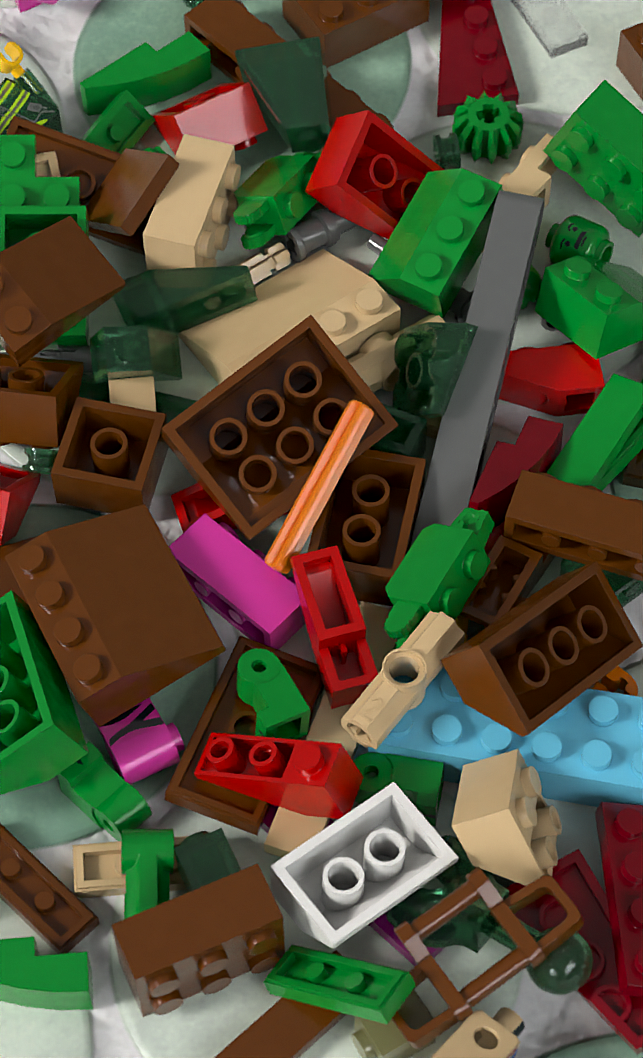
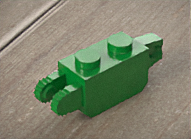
(274, 197)
(438, 572)

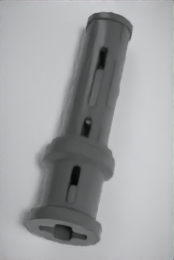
(319, 230)

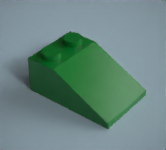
(593, 303)

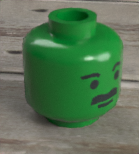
(578, 237)

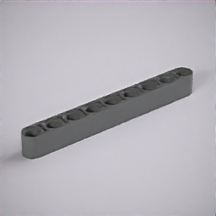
(473, 405)

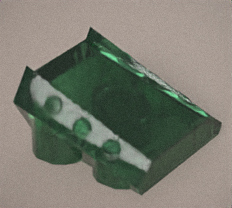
(430, 365)

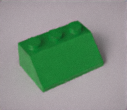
(437, 239)

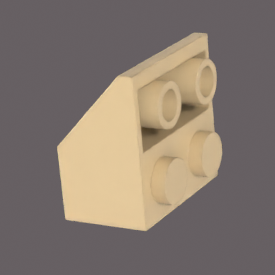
(506, 819)

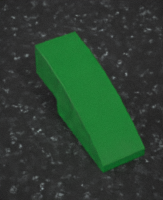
(149, 74)
(44, 980)

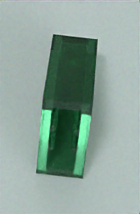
(291, 89)

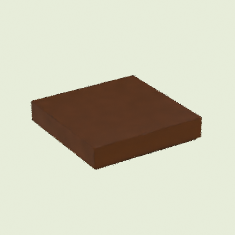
(130, 191)

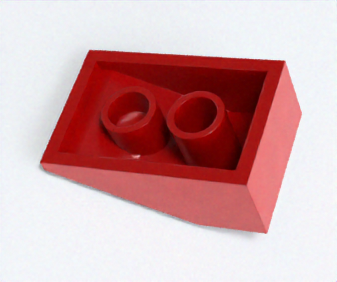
(368, 172)

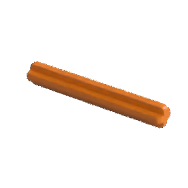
(319, 486)

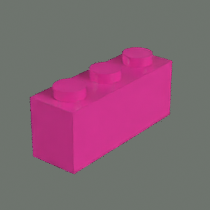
(239, 583)

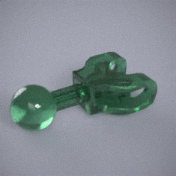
(560, 974)

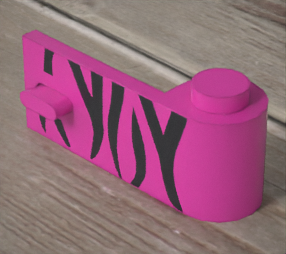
(141, 742)

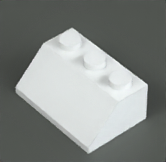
(359, 867)

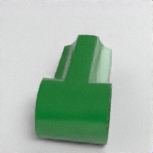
(147, 868)

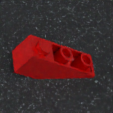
(552, 379)
(288, 773)

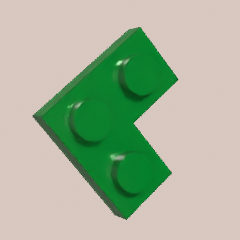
(19, 177)

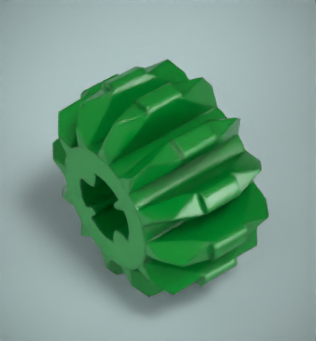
(488, 127)

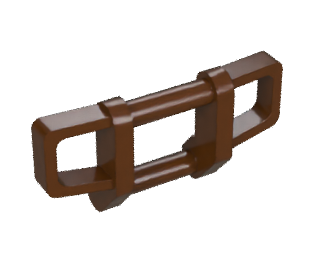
(526, 953)

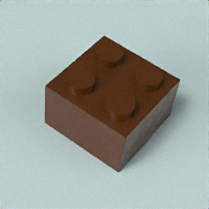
(109, 456)

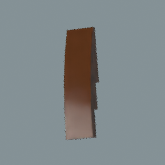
(507, 581)

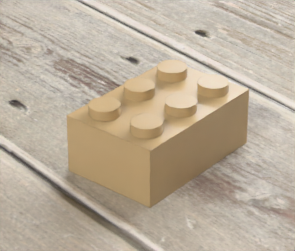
(194, 207)

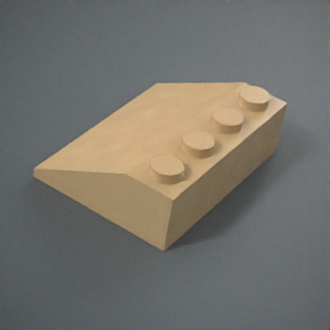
(335, 293)

